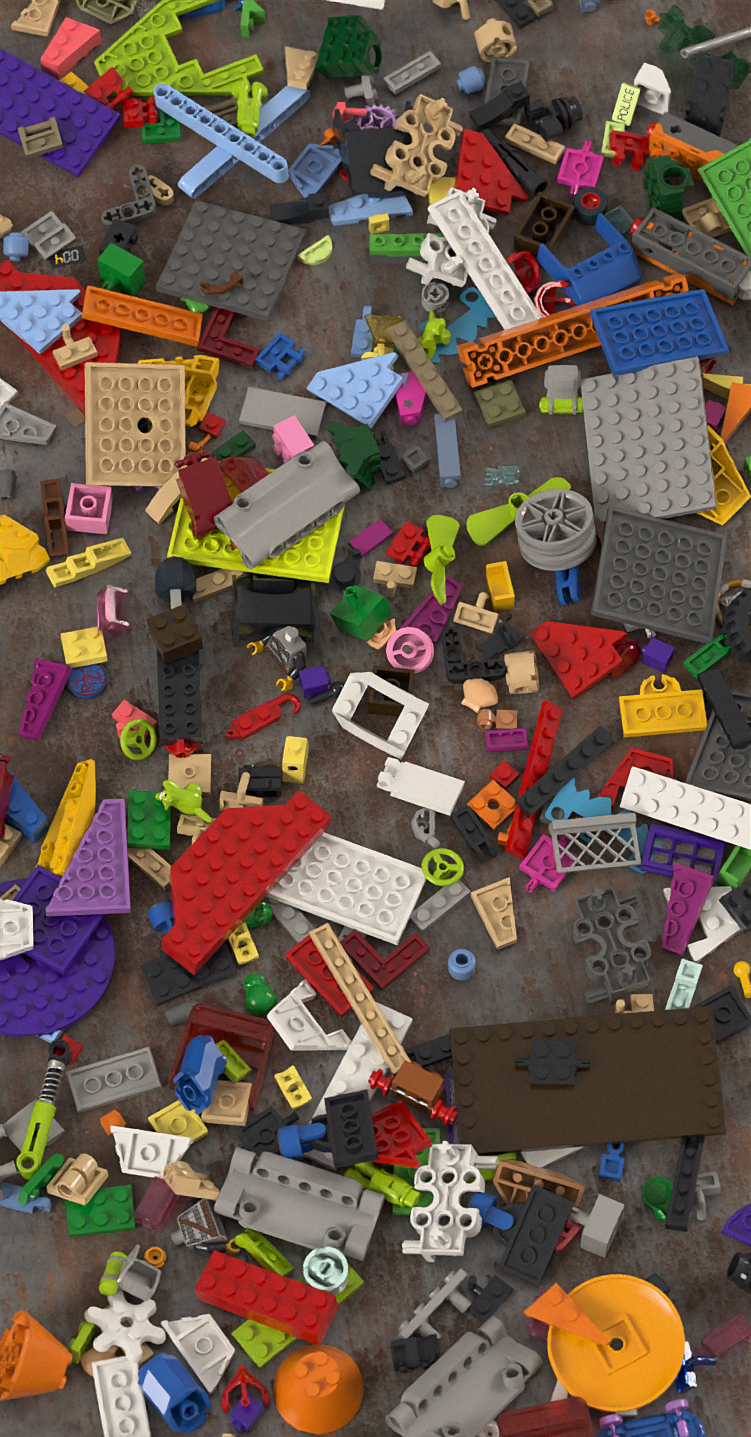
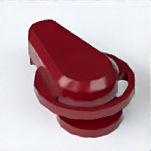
(629, 654)

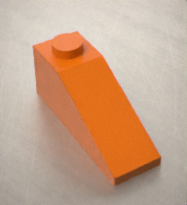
(737, 409)

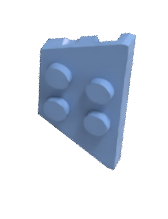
(314, 168)

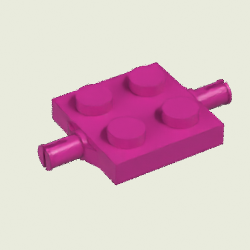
(580, 168)
(541, 864)

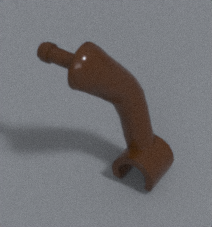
(235, 280)

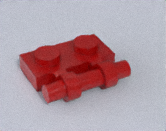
(105, 86)
(137, 113)
(406, 541)

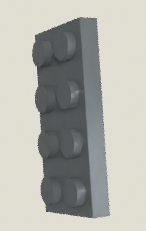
(503, 74)

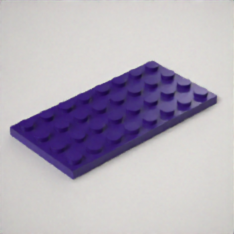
(34, 97)

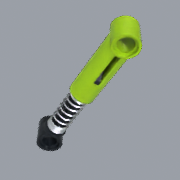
(43, 1110)

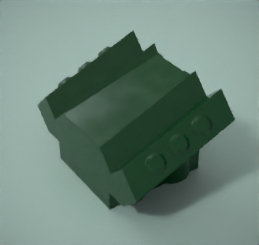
(357, 452)

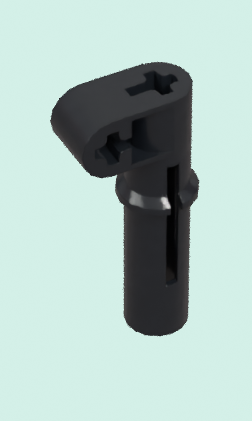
(516, 164)

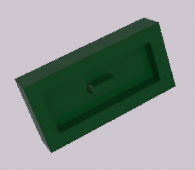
(236, 446)

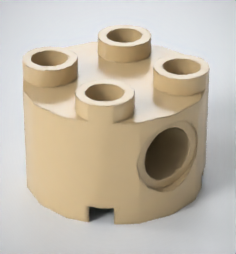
(495, 40)
(522, 672)

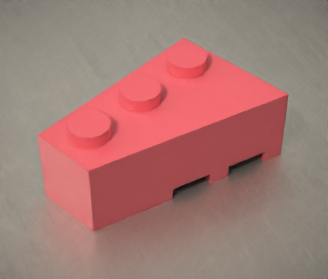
(68, 47)

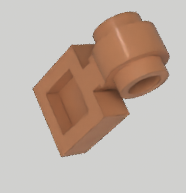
(503, 720)

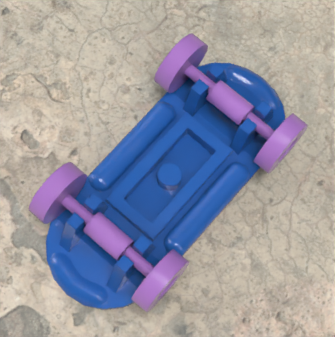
(671, 1424)

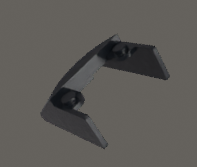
(363, 149)
(273, 602)

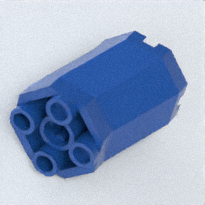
(199, 1074)
(173, 1393)

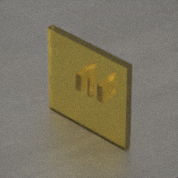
(378, 327)

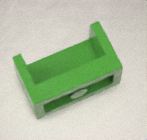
(736, 868)

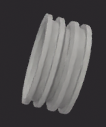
(562, 522)

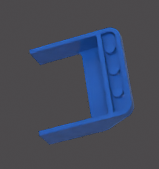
(601, 274)

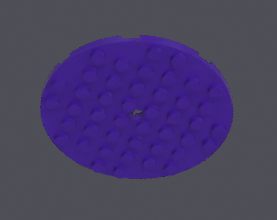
(45, 1001)

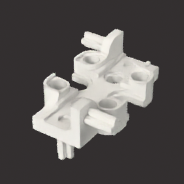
(440, 263)
(448, 1239)

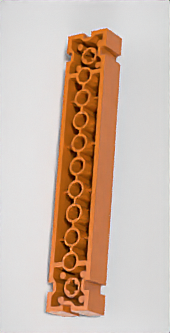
(550, 336)

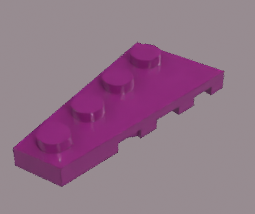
(432, 616)
(45, 691)
(686, 902)

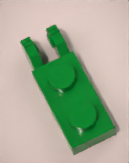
(707, 656)
(40, 1178)

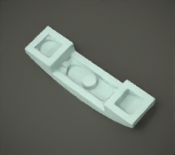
(684, 985)

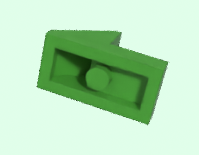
(250, 13)

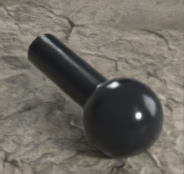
(334, 691)

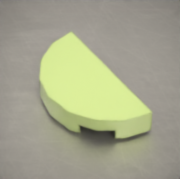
(317, 253)

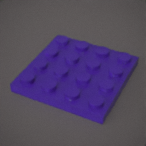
(55, 938)

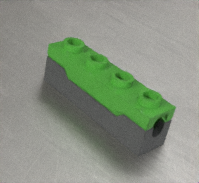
(396, 248)

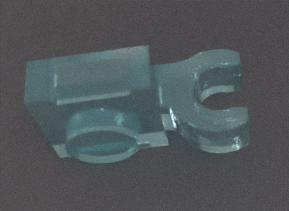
(504, 474)

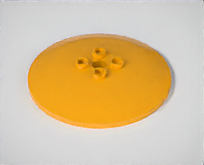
(651, 1339)

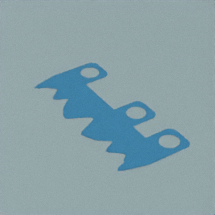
(465, 326)
(579, 802)

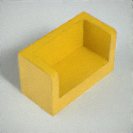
(500, 586)

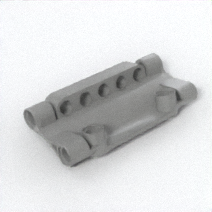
(287, 505)
(299, 1203)
(466, 1385)

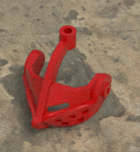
(521, 270)
(549, 297)
(242, 1377)

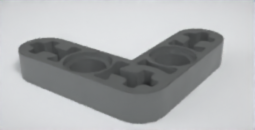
(141, 200)

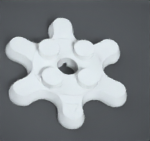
(128, 1338)

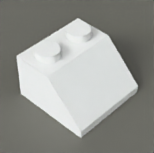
(655, 89)

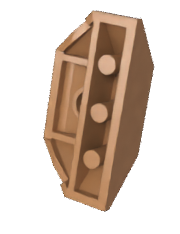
(516, 1179)

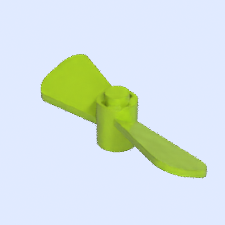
(490, 523)
(442, 533)

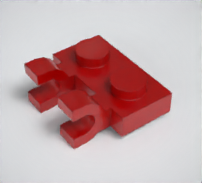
(630, 144)

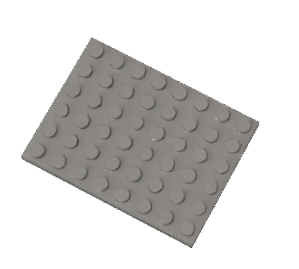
(649, 441)

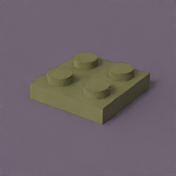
(499, 404)

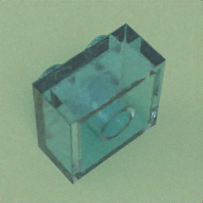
(619, 219)

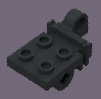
(415, 1353)

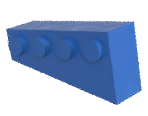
(24, 813)

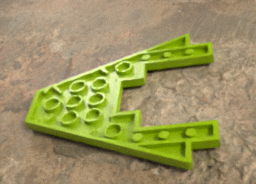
(147, 60)

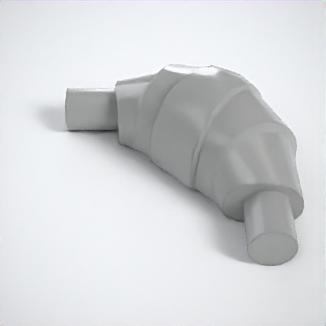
(424, 826)

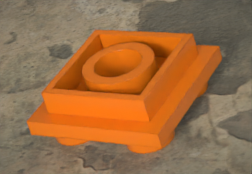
(493, 794)

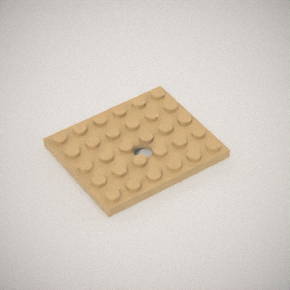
(114, 403)

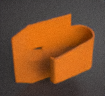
(112, 1119)

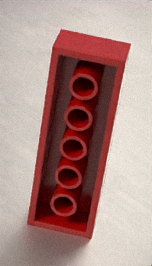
(267, 1298)

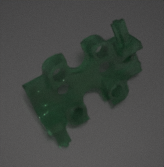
(681, 36)

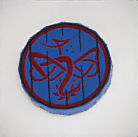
(87, 681)

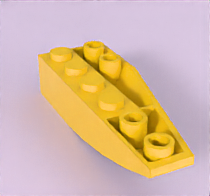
(71, 820)

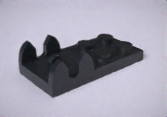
(710, 93)

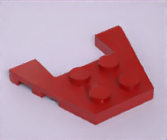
(640, 759)

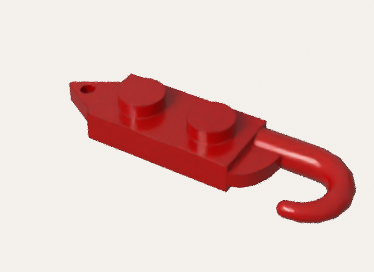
(260, 717)

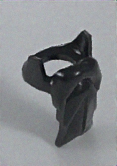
(503, 639)

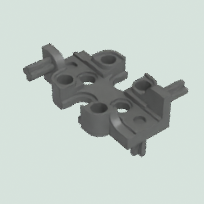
(616, 978)

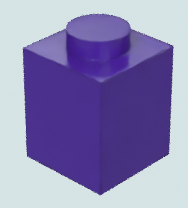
(657, 654)
(314, 681)
(246, 1417)

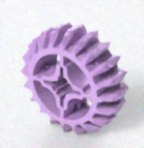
(377, 117)

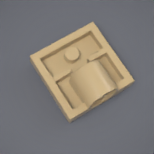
(706, 218)

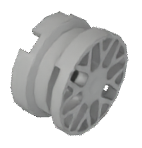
(435, 296)

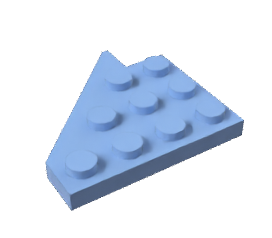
(39, 314)
(359, 387)

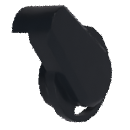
(348, 570)

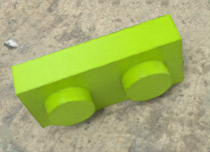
(80, 1344)

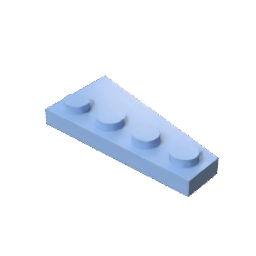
(362, 207)

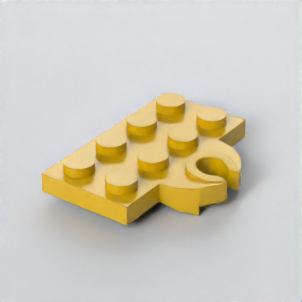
(662, 709)

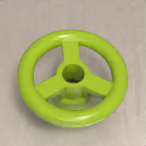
(128, 738)
(439, 876)

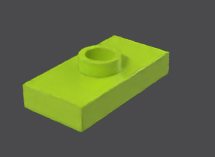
(235, 1068)

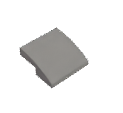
(48, 235)
(17, 1127)

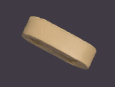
(158, 189)

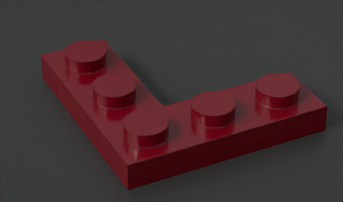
(215, 344)
(385, 970)

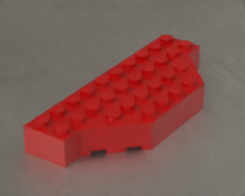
(105, 337)
(233, 871)

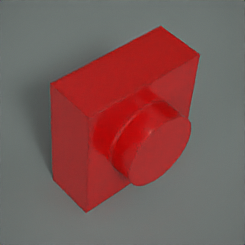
(212, 425)
(505, 775)
(75, 1048)

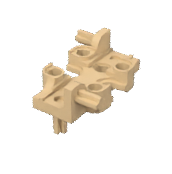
(404, 171)

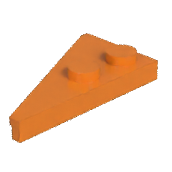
(560, 1311)

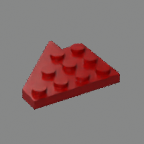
(484, 170)
(579, 653)
(398, 1136)

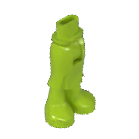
(249, 108)
(394, 1188)

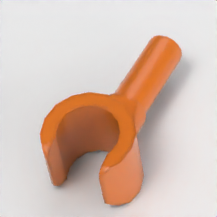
(651, 18)
(329, 137)
(194, 447)
(503, 837)

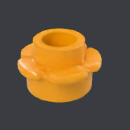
(155, 1251)

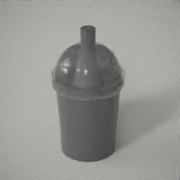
(180, 1012)

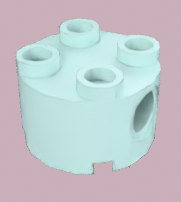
(326, 1270)

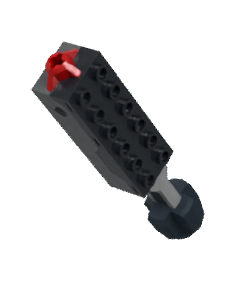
(181, 679)

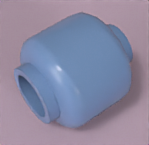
(471, 80)
(15, 246)
(461, 964)

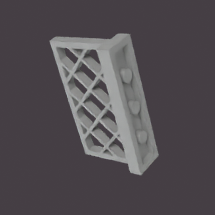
(589, 825)

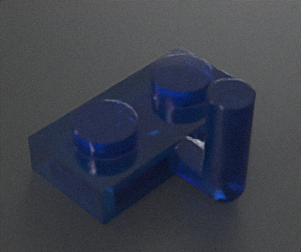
(686, 1377)

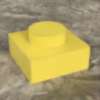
(378, 223)

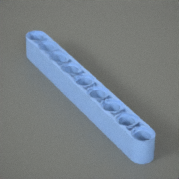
(221, 133)
(220, 161)

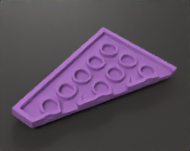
(99, 869)

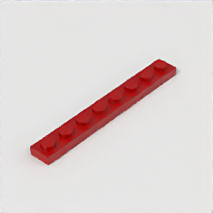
(536, 767)

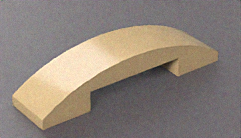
(166, 497)

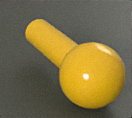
(742, 970)

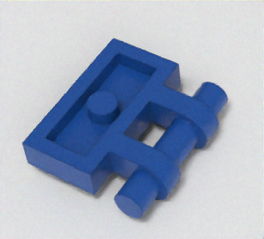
(276, 352)

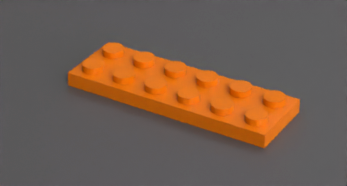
(142, 315)

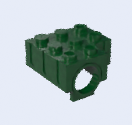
(347, 48)
(657, 182)

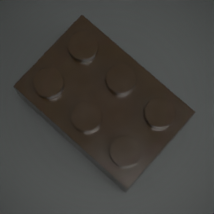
(544, 223)

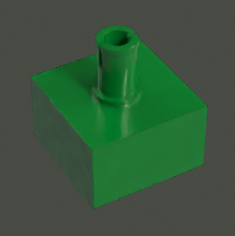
(121, 271)
(361, 612)

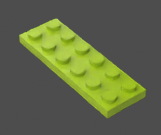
(265, 1343)

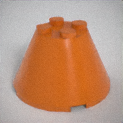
(31, 1359)
(318, 1389)

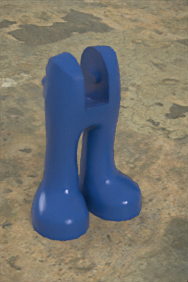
(571, 584)

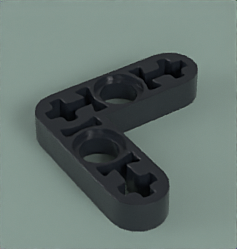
(459, 664)

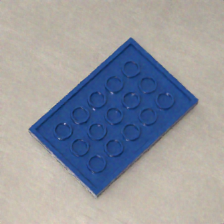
(658, 331)

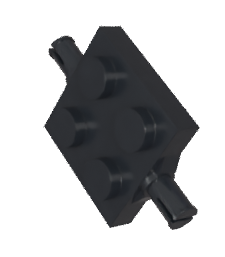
(552, 1063)
(260, 1132)

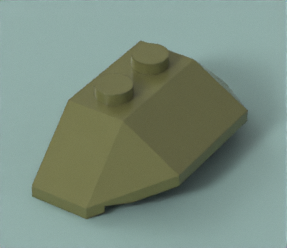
(108, 10)

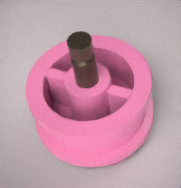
(410, 649)

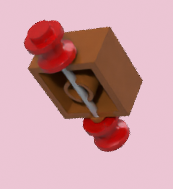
(417, 1089)

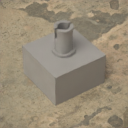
(599, 1224)

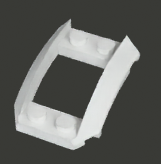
(405, 725)

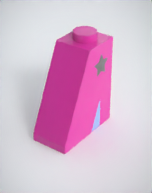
(410, 400)

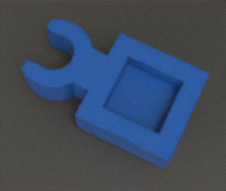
(612, 1164)

